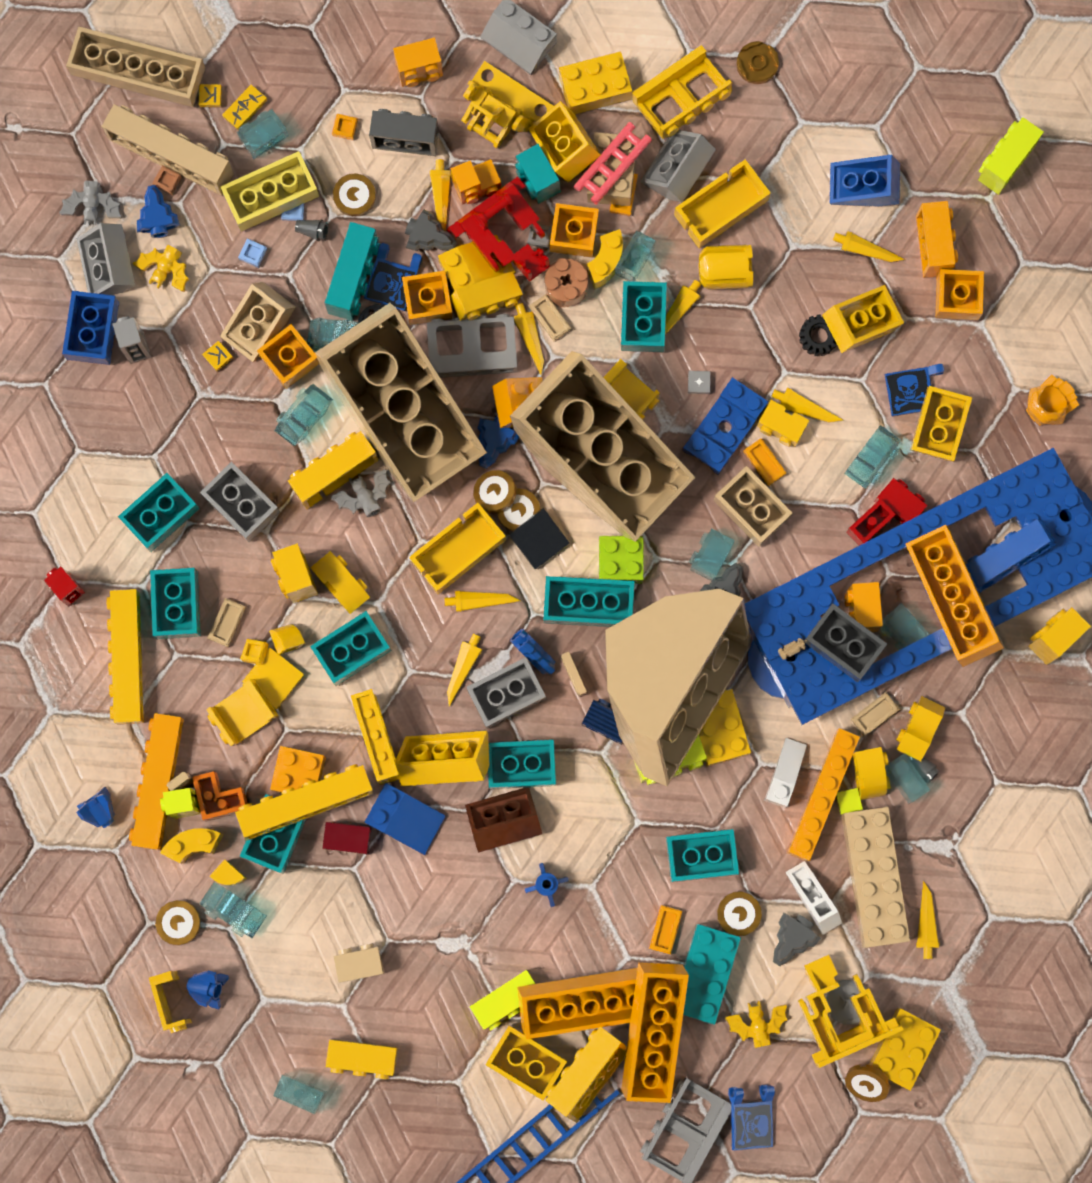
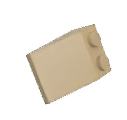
(257, 320)

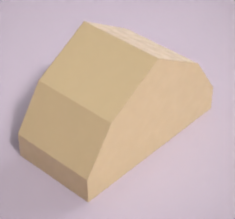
(399, 402)
(599, 447)
(670, 673)

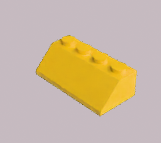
(443, 758)
(587, 1074)

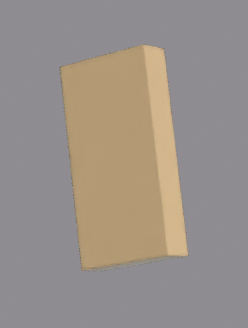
(549, 317)
(226, 622)
(573, 674)
(874, 714)
(181, 781)

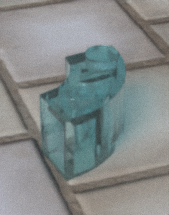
(324, 331)
(303, 414)
(873, 456)
(233, 910)

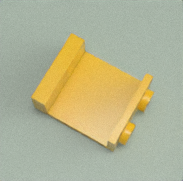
(632, 389)
(242, 713)
(162, 1006)

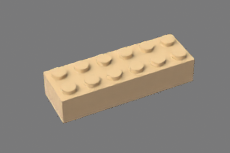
(135, 66)
(167, 149)
(875, 877)

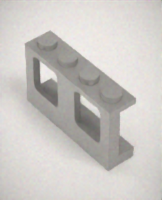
(472, 359)
(698, 1137)

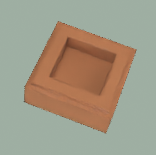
(167, 180)

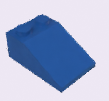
(865, 181)
(405, 819)

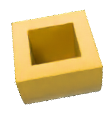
(286, 638)
(227, 874)

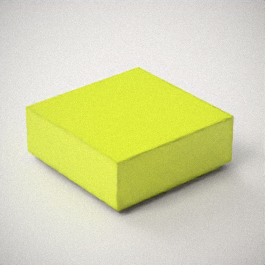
(849, 801)

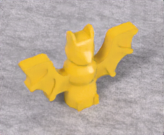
(166, 263)
(759, 1029)

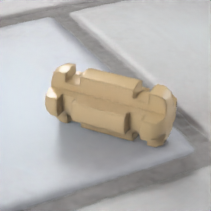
(791, 648)

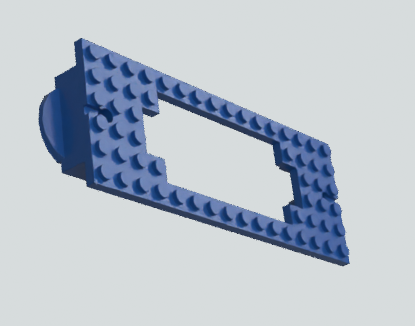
(792, 610)

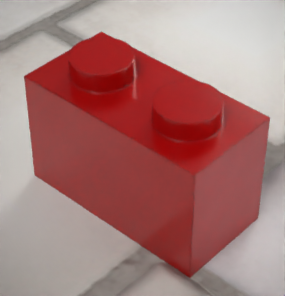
(902, 501)
(871, 522)
(64, 585)

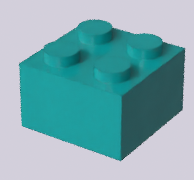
(537, 173)

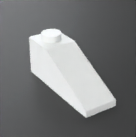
(785, 773)
(814, 898)

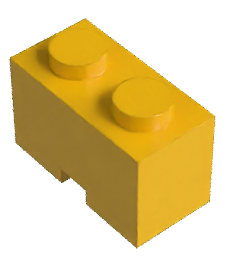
(781, 424)

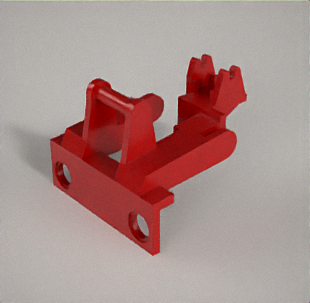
(476, 228)

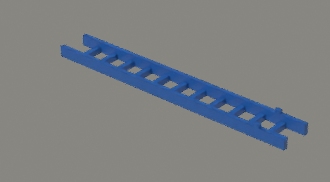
(547, 1149)

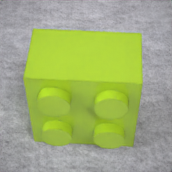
(621, 558)

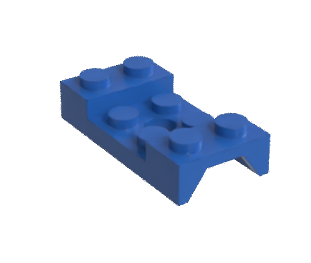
(740, 409)

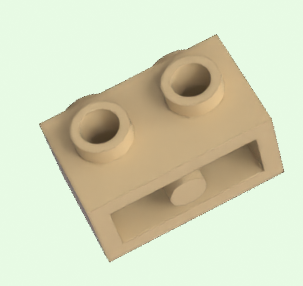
(359, 963)

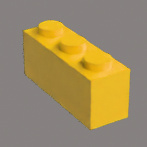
(486, 296)
(361, 1058)

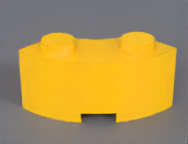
(603, 266)
(340, 582)
(920, 728)
(871, 773)
(190, 843)

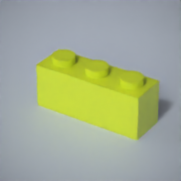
(180, 803)
(500, 1002)

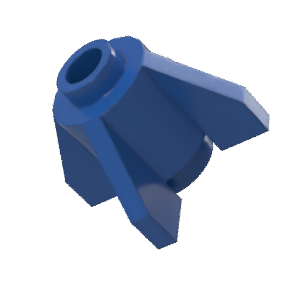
(97, 809)
(553, 888)
(206, 988)

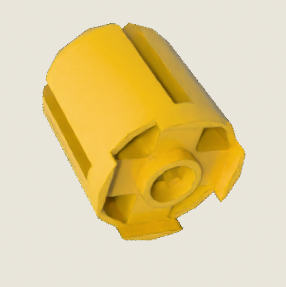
(726, 267)

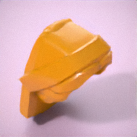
(1051, 401)

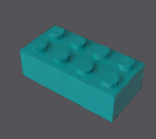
(351, 271)
(587, 601)
(709, 968)

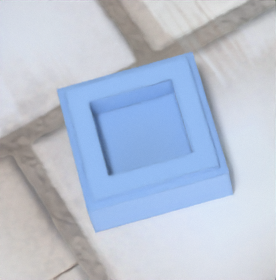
(294, 214)
(252, 253)

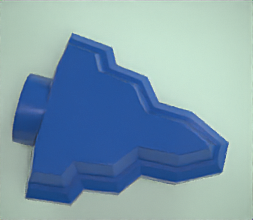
(156, 215)
(494, 440)
(533, 652)

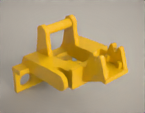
(502, 103)
(871, 1026)

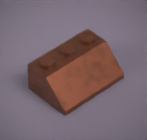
(503, 819)

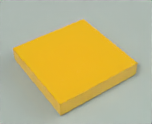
(275, 677)

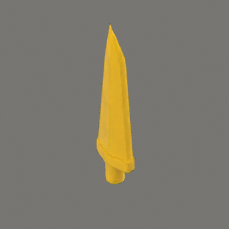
(440, 185)
(858, 245)
(681, 305)
(528, 331)
(801, 405)
(474, 600)
(465, 661)
(927, 928)

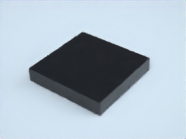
(538, 538)

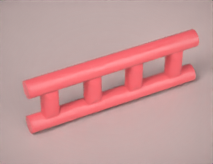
(613, 176)

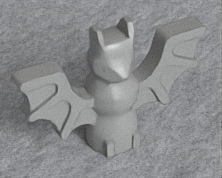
(91, 199)
(365, 498)

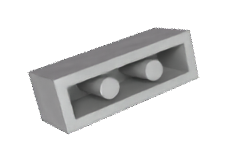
(131, 339)

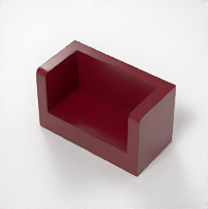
(346, 838)

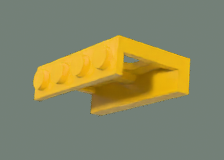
(673, 84)
(375, 736)

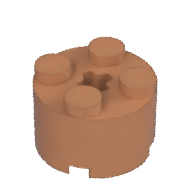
(563, 271)

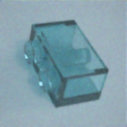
(262, 133)
(635, 256)
(711, 555)
(902, 627)
(906, 778)
(299, 1093)

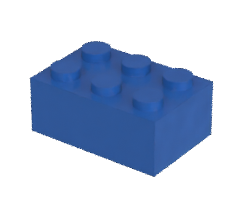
(90, 327)

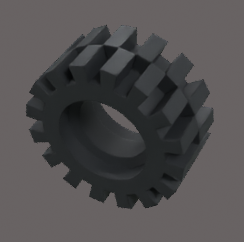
(809, 344)

